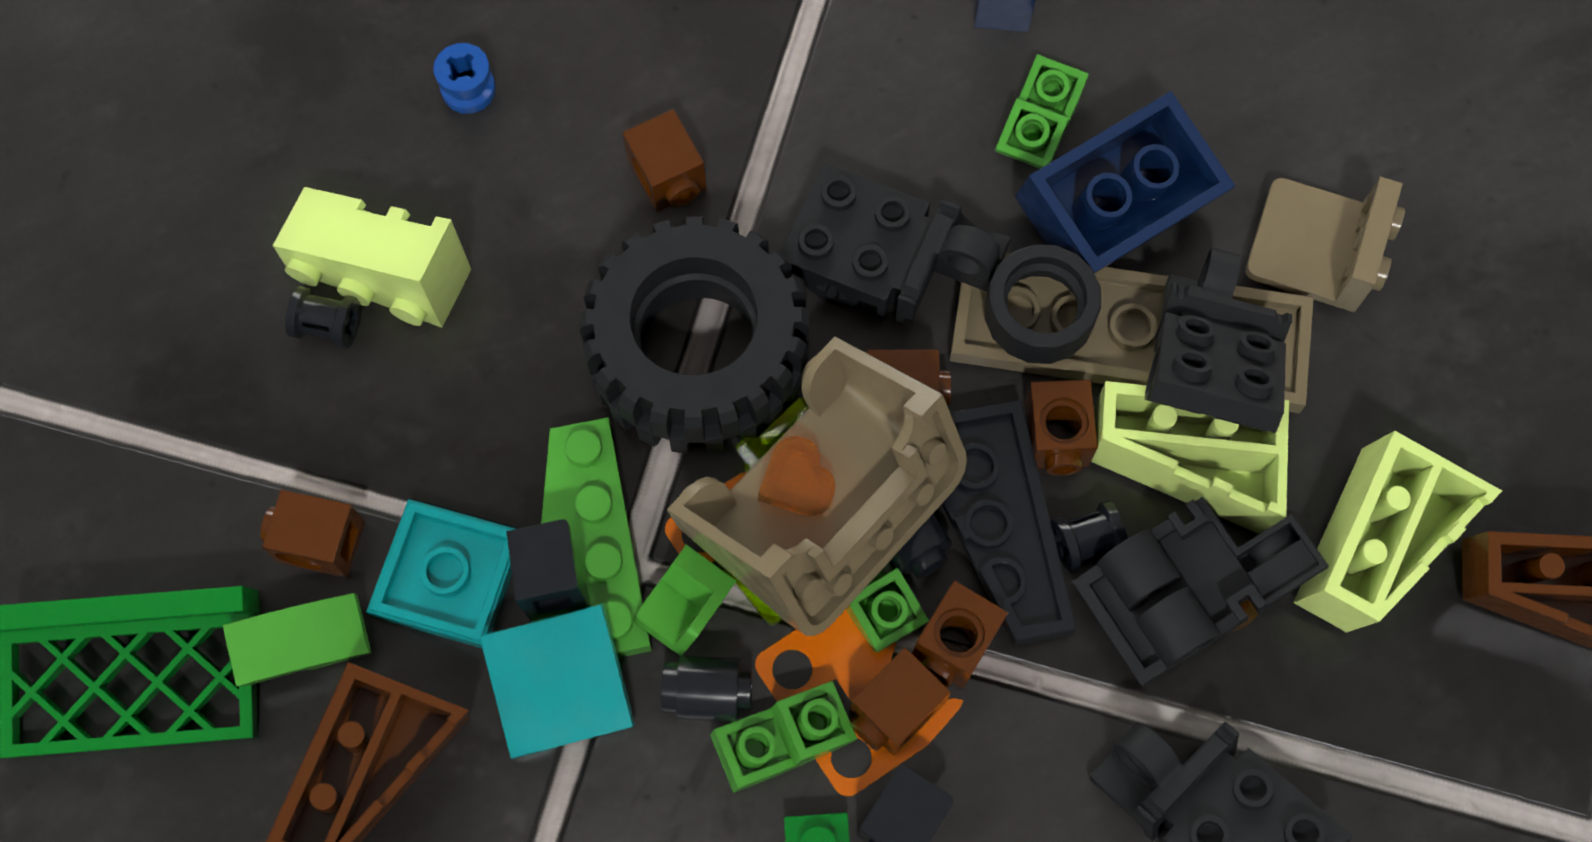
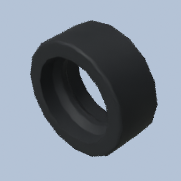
(1042, 262)

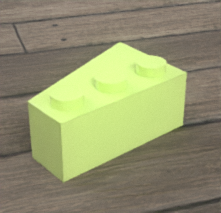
(374, 256)
(1194, 455)
(1388, 529)

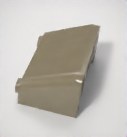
(891, 467)

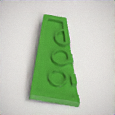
(588, 493)

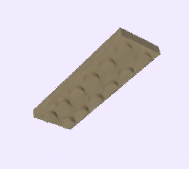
(1123, 334)

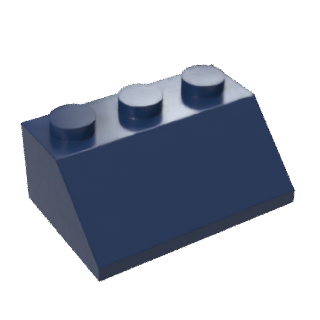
(1124, 185)

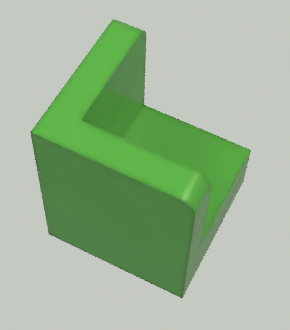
(684, 600)

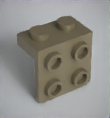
(1325, 242)

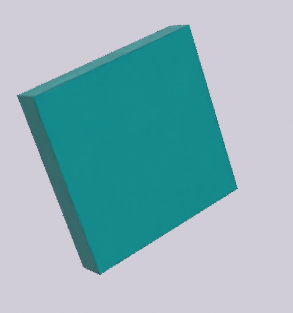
(444, 574)
(557, 681)

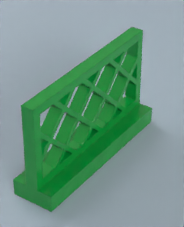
(109, 619)

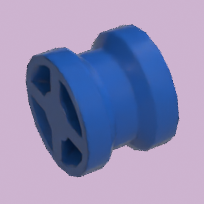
(464, 93)

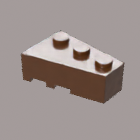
(1532, 580)
(364, 757)

